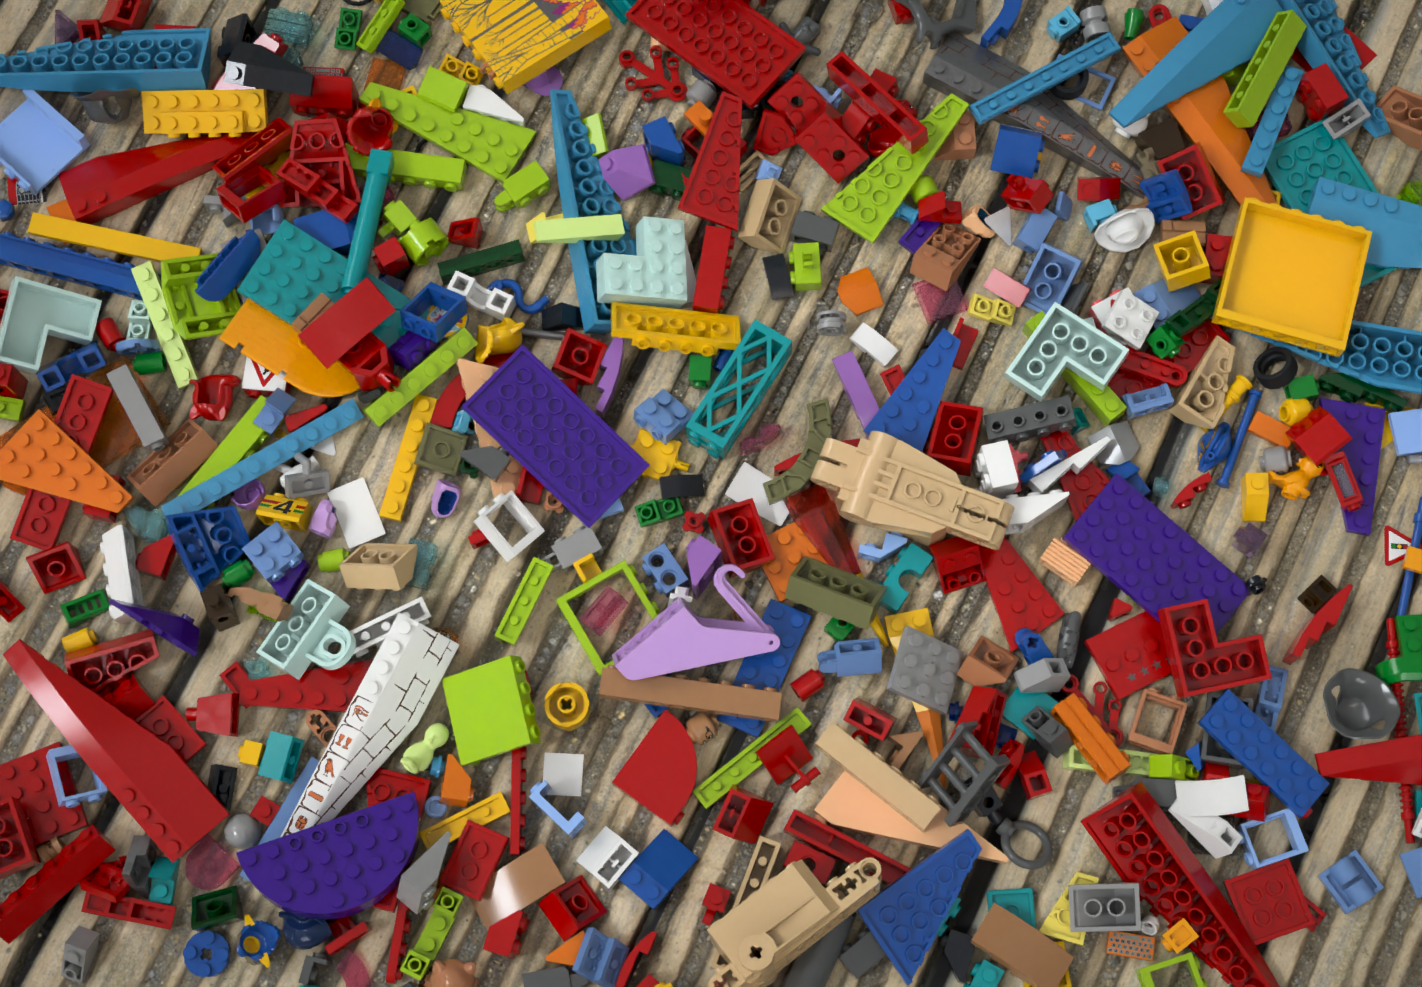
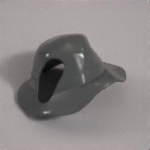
(98, 113)
(1360, 704)

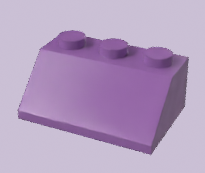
(703, 562)

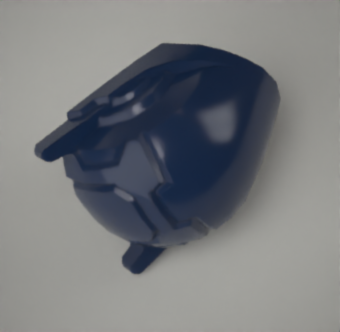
(304, 932)

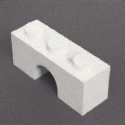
(494, 303)

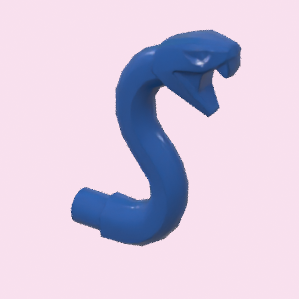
(534, 308)

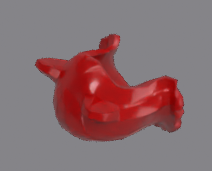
(213, 396)

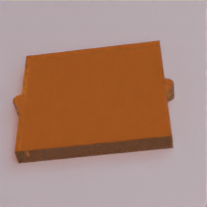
(385, 73)

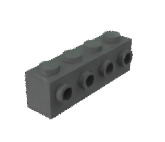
(1031, 420)

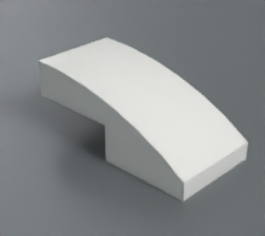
(874, 344)

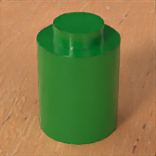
(150, 363)

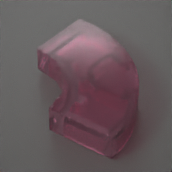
(353, 971)

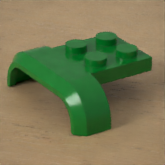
(1409, 665)

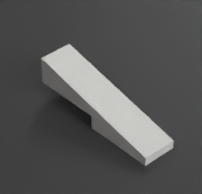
(1076, 463)

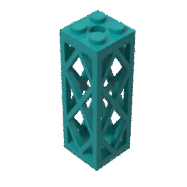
(720, 444)

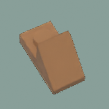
(906, 743)

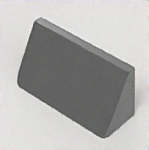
(1074, 297)

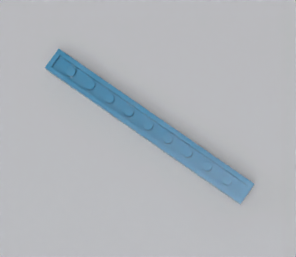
(265, 460)

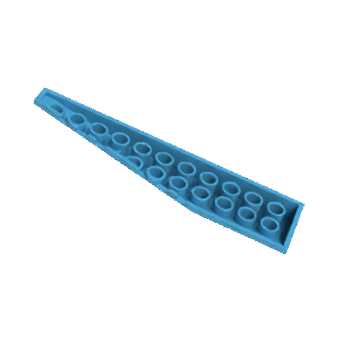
(1328, 43)
(1393, 222)
(1373, 354)

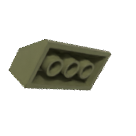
(835, 592)

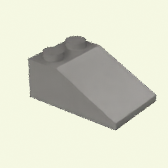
(420, 880)
(1104, 907)

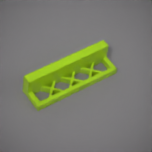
(524, 602)

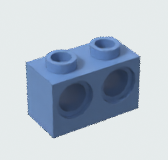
(669, 568)

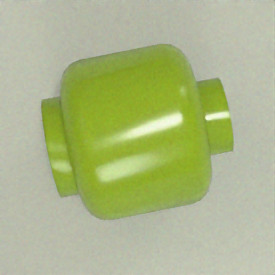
(923, 188)

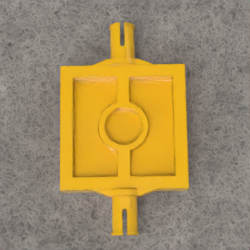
(660, 457)

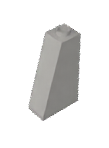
(138, 408)

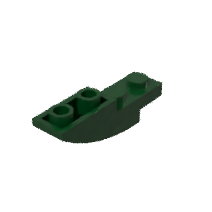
(1352, 389)

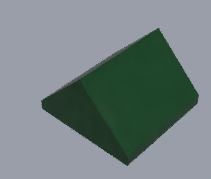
(216, 909)

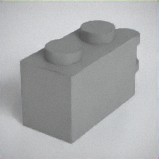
(574, 548)

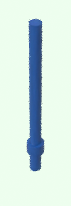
(1409, 575)

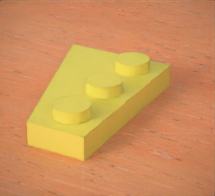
(1058, 921)

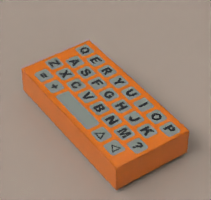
(1130, 945)

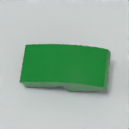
(349, 29)
(659, 511)

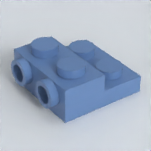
(662, 416)
(273, 552)

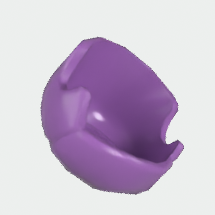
(249, 495)

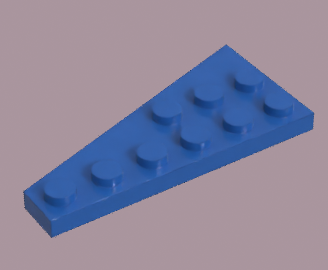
(914, 402)

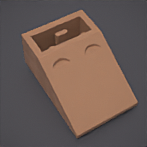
(944, 255)

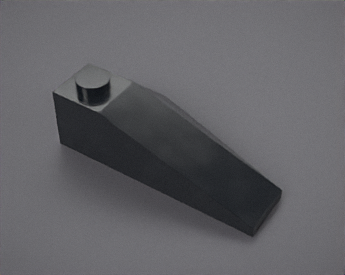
(260, 68)

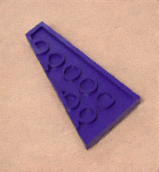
(1363, 453)

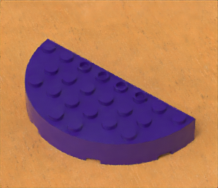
(338, 863)

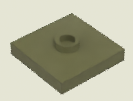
(440, 450)

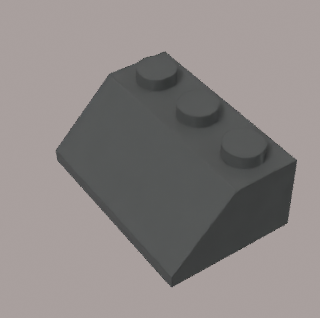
(1211, 749)

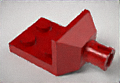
(371, 364)

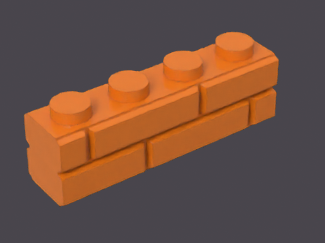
(1091, 739)

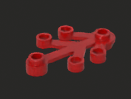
(654, 77)
(1097, 710)

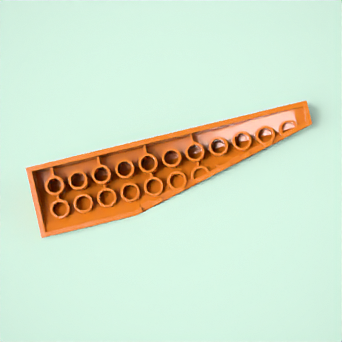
(1202, 115)

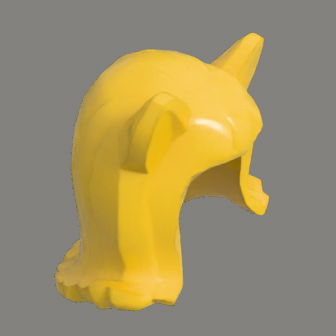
(498, 339)

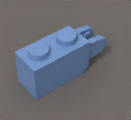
(852, 658)

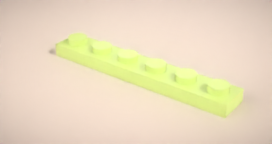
(171, 342)

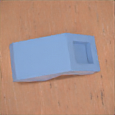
(892, 544)

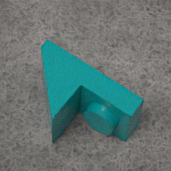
(164, 880)

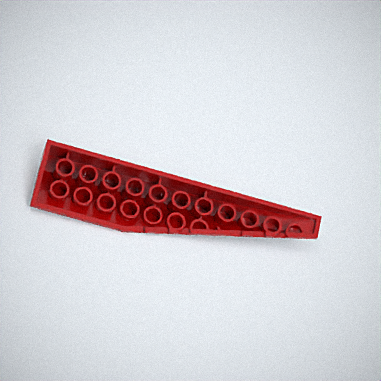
(1170, 878)

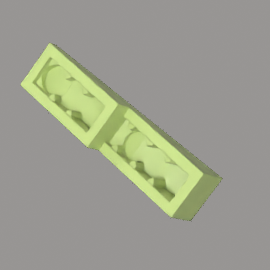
(579, 228)
(1139, 761)

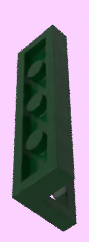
(482, 261)

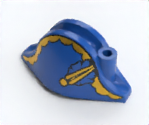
(1214, 447)

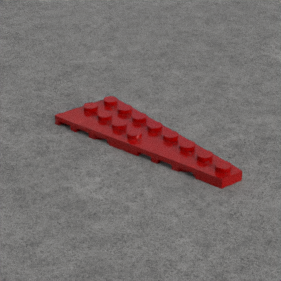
(313, 691)

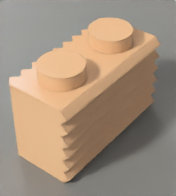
(1064, 561)

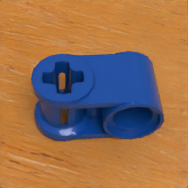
(1032, 646)

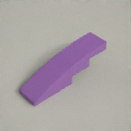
(611, 365)
(856, 388)

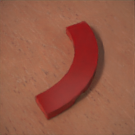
(454, 395)

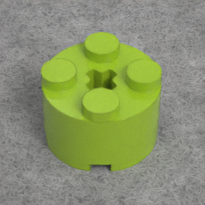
(424, 241)

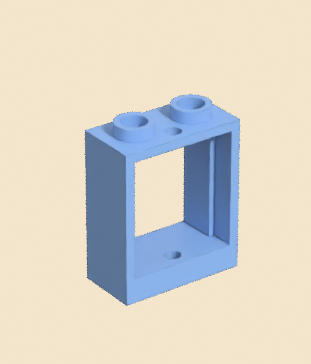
(66, 753)
(1293, 833)

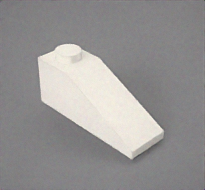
(487, 103)

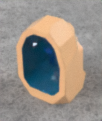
(974, 221)

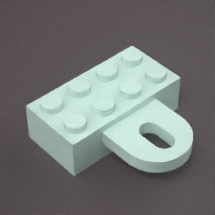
(309, 633)

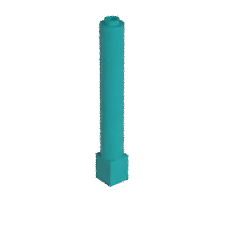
(378, 176)

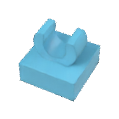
(461, 423)

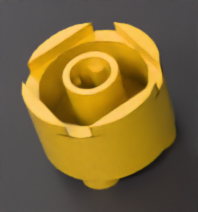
(567, 693)

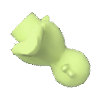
(420, 754)

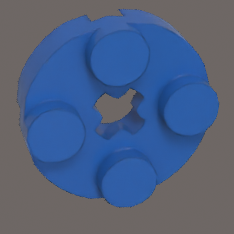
(220, 954)

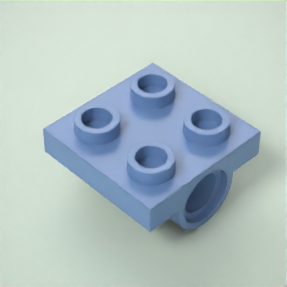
(1350, 882)

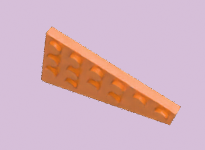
(53, 463)

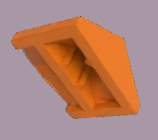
(859, 292)

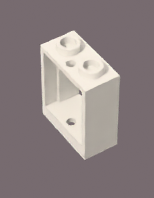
(522, 516)

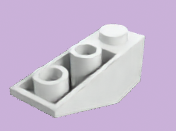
(1211, 831)

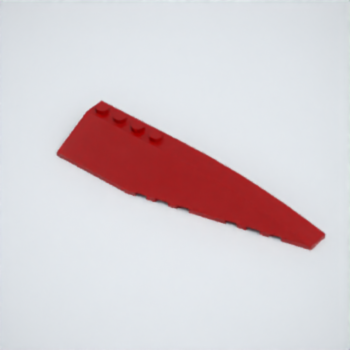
(126, 757)

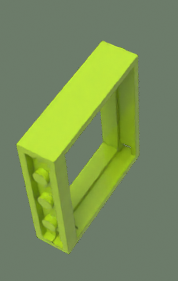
(563, 601)

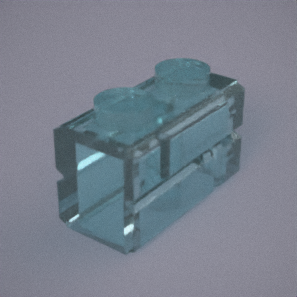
(291, 26)

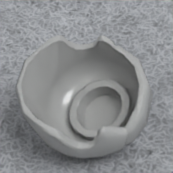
(242, 831)

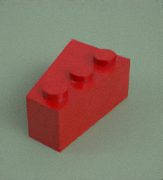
(986, 708)

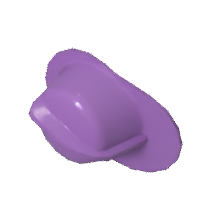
(546, 81)

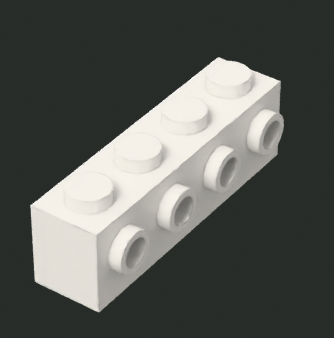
(377, 629)

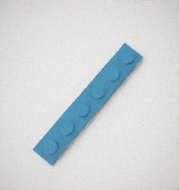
(1272, 121)

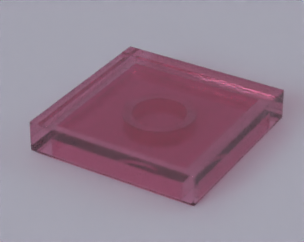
(938, 303)

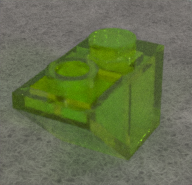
(1411, 192)

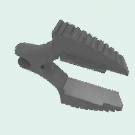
(962, 20)

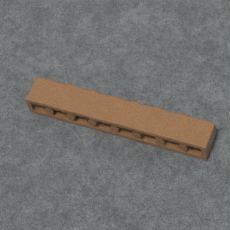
(693, 695)

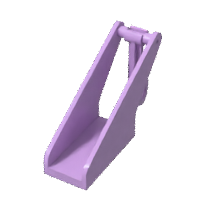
(686, 641)

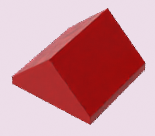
(57, 567)

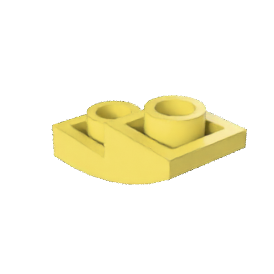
(991, 310)

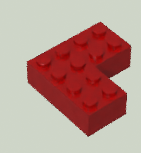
(1198, 659)

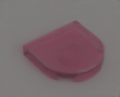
(209, 865)

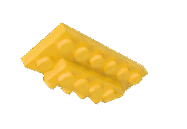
(204, 112)
(675, 328)

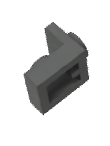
(309, 971)

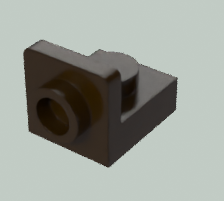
(1317, 594)

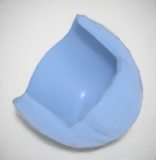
(268, 220)

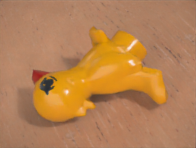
(1295, 483)

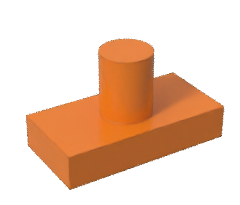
(699, 117)

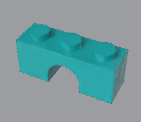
(912, 561)

